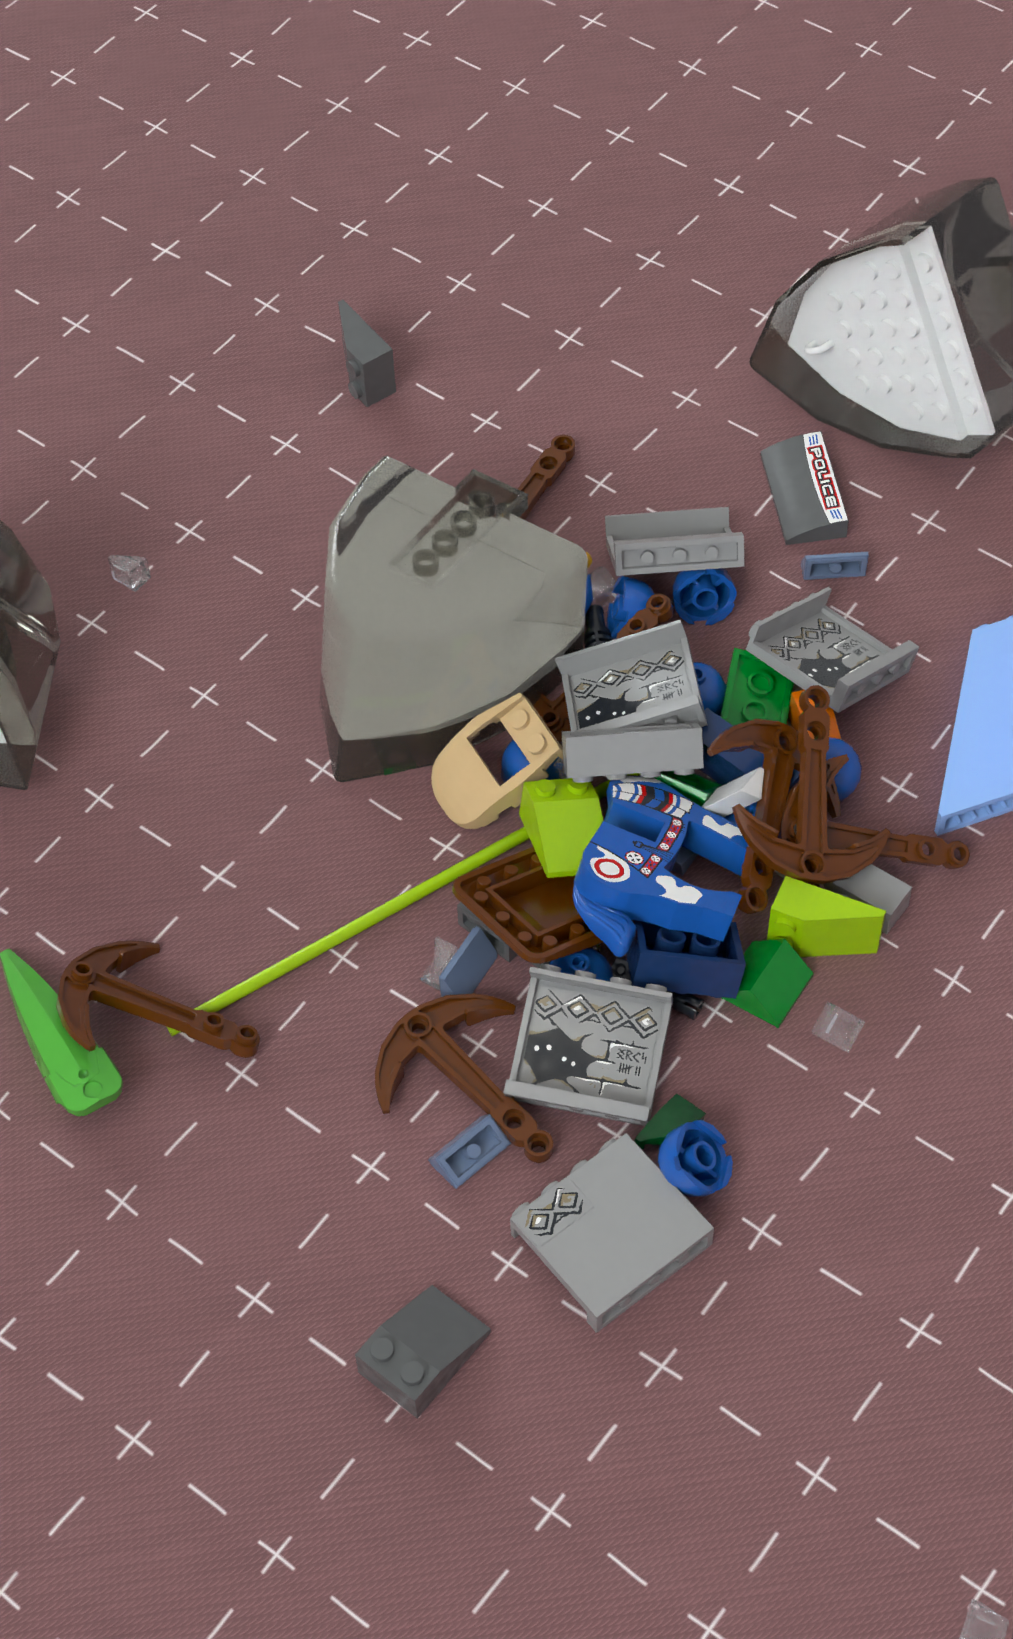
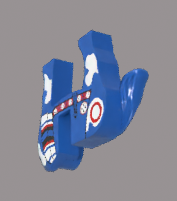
(631, 862)

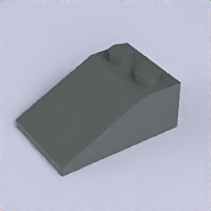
(367, 358)
(420, 1349)

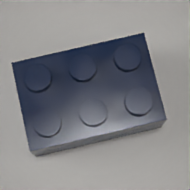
(686, 961)

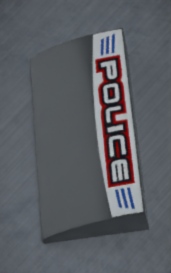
(805, 489)

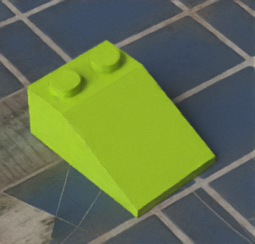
(560, 822)
(823, 921)

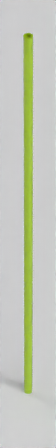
(371, 918)

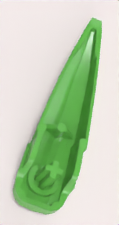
(74, 1076)

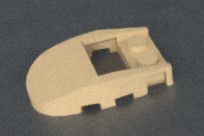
(464, 781)

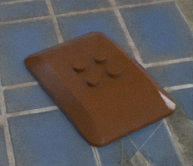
(526, 907)

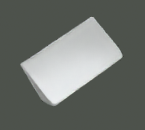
(742, 790)

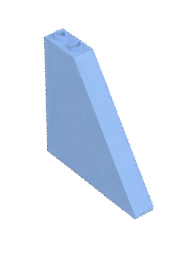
(981, 746)

